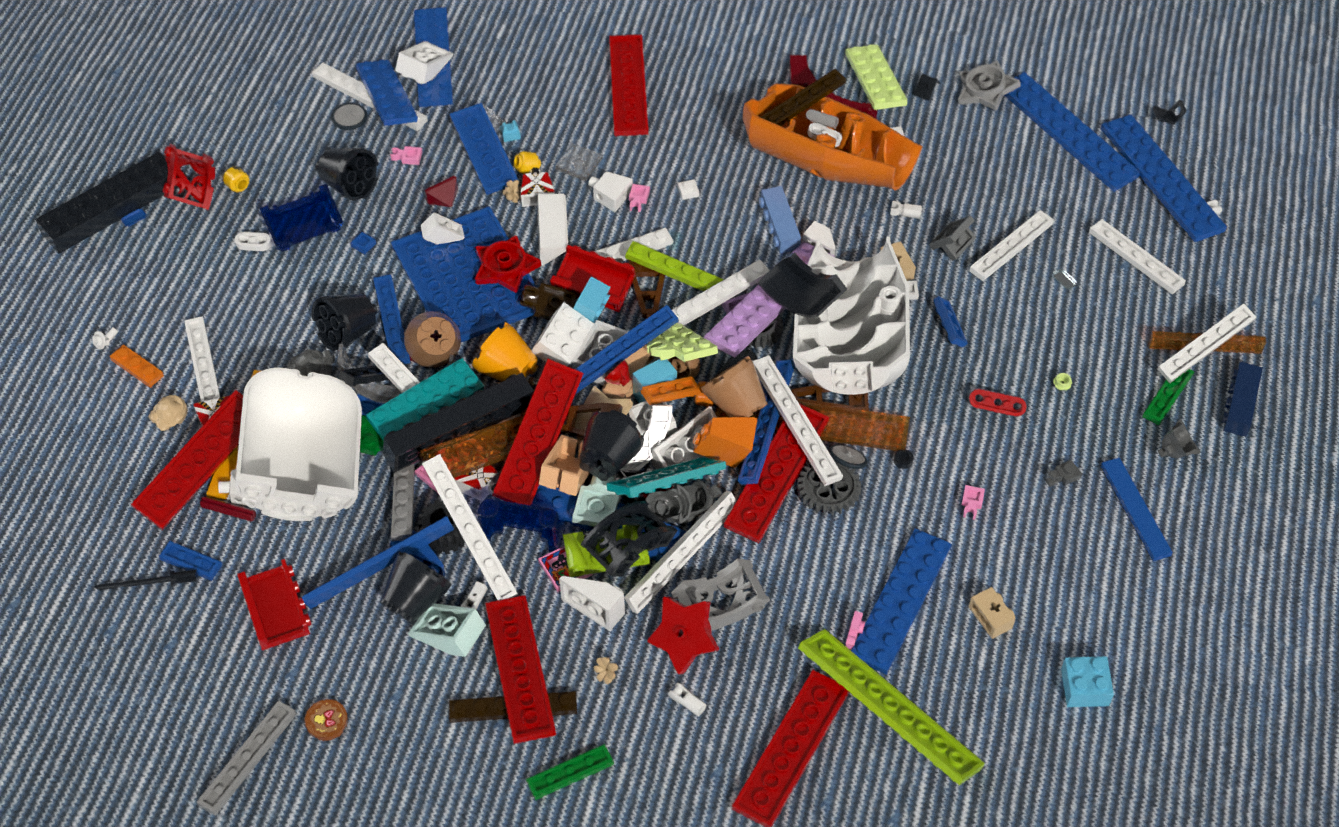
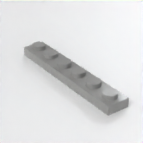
(403, 504)
(246, 758)

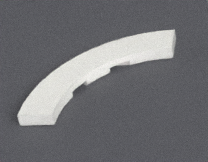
(653, 436)

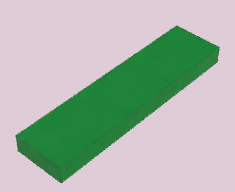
(1166, 398)
(569, 772)

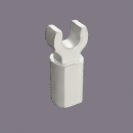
(906, 210)

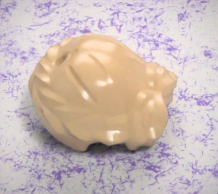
(168, 412)

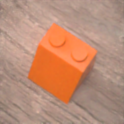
(726, 439)

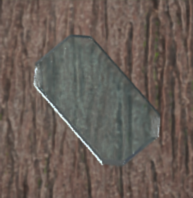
(676, 236)
(1064, 279)

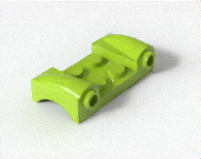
(581, 562)

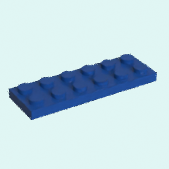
(386, 92)
(483, 148)

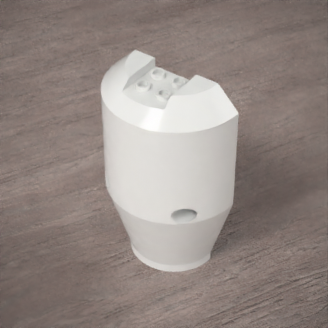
(864, 333)

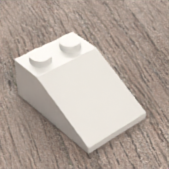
(422, 61)
(594, 599)

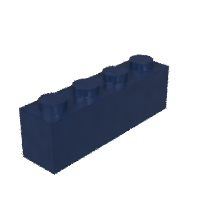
(1242, 399)

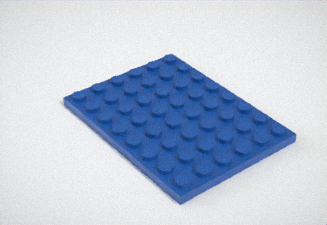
(447, 272)

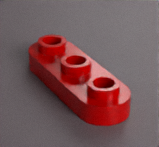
(1005, 407)

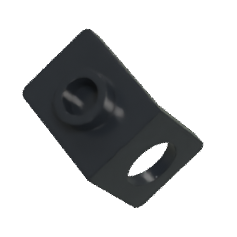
(925, 87)
(1169, 115)

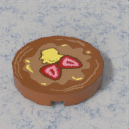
(326, 719)

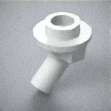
(101, 340)

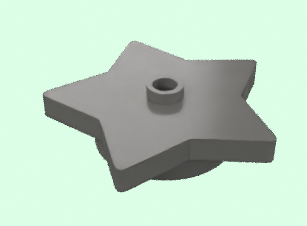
(986, 85)

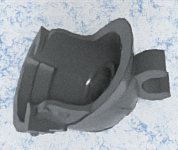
(312, 361)
(1178, 442)
(701, 498)
(671, 504)

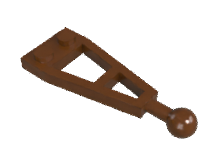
(642, 271)
(856, 401)
(570, 426)

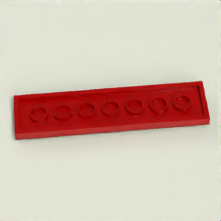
(628, 85)
(537, 433)
(192, 465)
(782, 465)
(520, 670)
(790, 749)

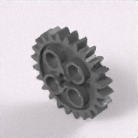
(812, 491)

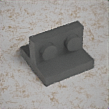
(955, 237)

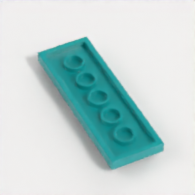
(426, 398)
(665, 476)

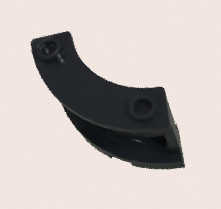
(656, 535)

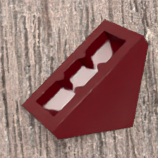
(442, 193)

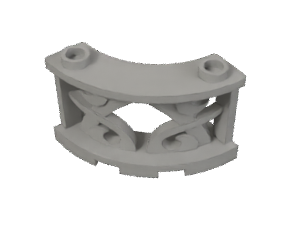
(694, 589)

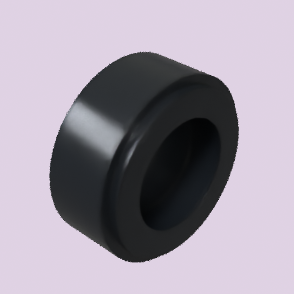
(903, 459)

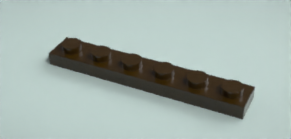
(805, 98)
(495, 708)

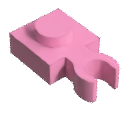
(409, 155)
(638, 195)
(972, 499)
(856, 627)

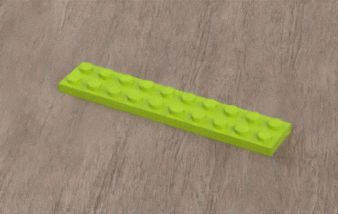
(892, 706)

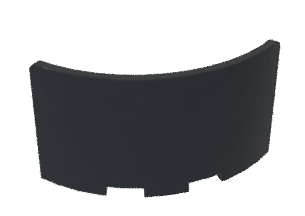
(799, 289)

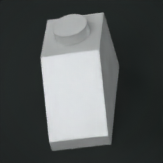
(441, 229)
(821, 232)

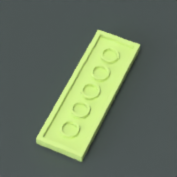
(876, 77)

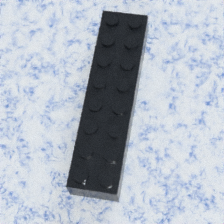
(105, 203)
(464, 417)

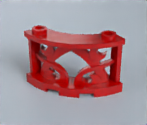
(201, 164)

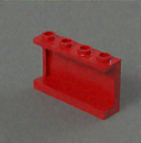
(581, 265)
(275, 606)

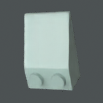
(449, 628)

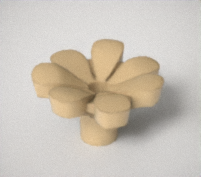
(512, 191)
(605, 670)

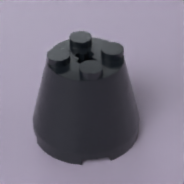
(349, 171)
(343, 318)
(609, 444)
(412, 588)

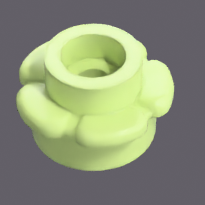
(1062, 381)

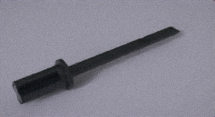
(174, 578)

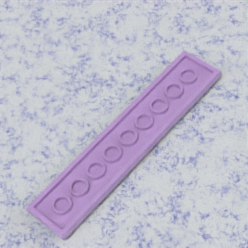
(750, 315)

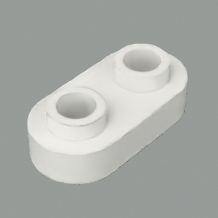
(816, 129)
(253, 241)

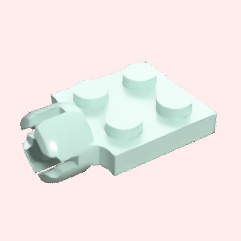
(595, 502)

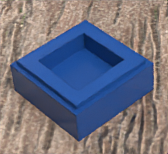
(363, 243)

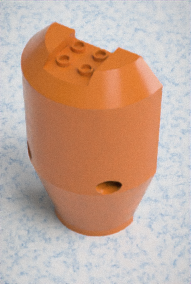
(866, 155)

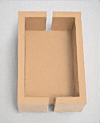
(562, 468)

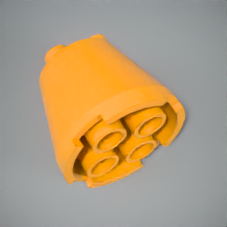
(505, 355)

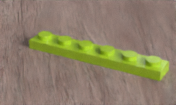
(671, 267)

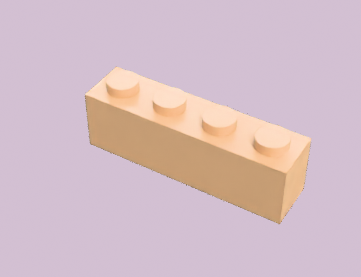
(635, 362)

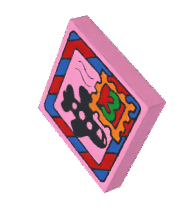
(556, 565)

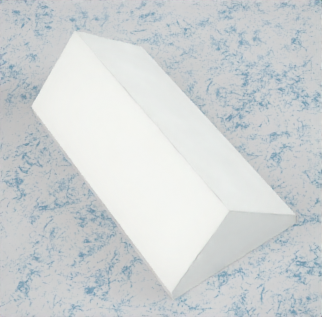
(552, 226)
(680, 445)

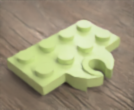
(682, 343)

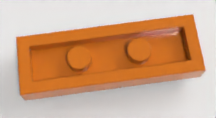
(136, 366)
(670, 390)

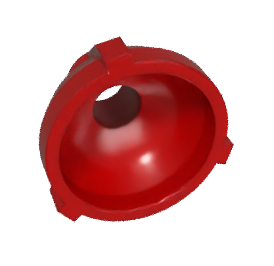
(619, 375)

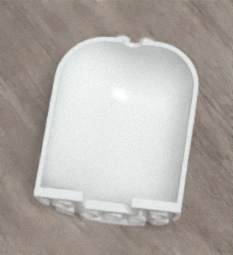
(298, 445)

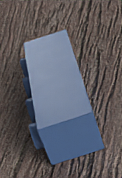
(780, 219)

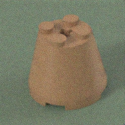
(423, 347)
(737, 390)

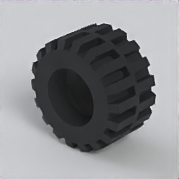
(449, 541)

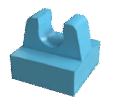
(510, 131)

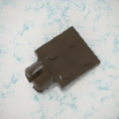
(546, 299)

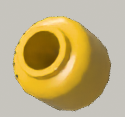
(526, 161)
(236, 179)

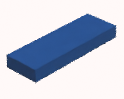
(190, 560)

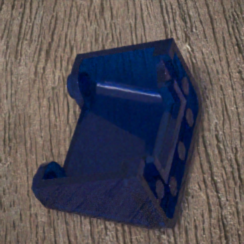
(301, 219)
(497, 514)

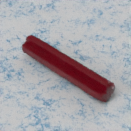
(228, 508)

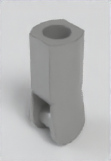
(822, 118)

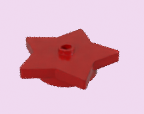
(505, 264)
(684, 632)

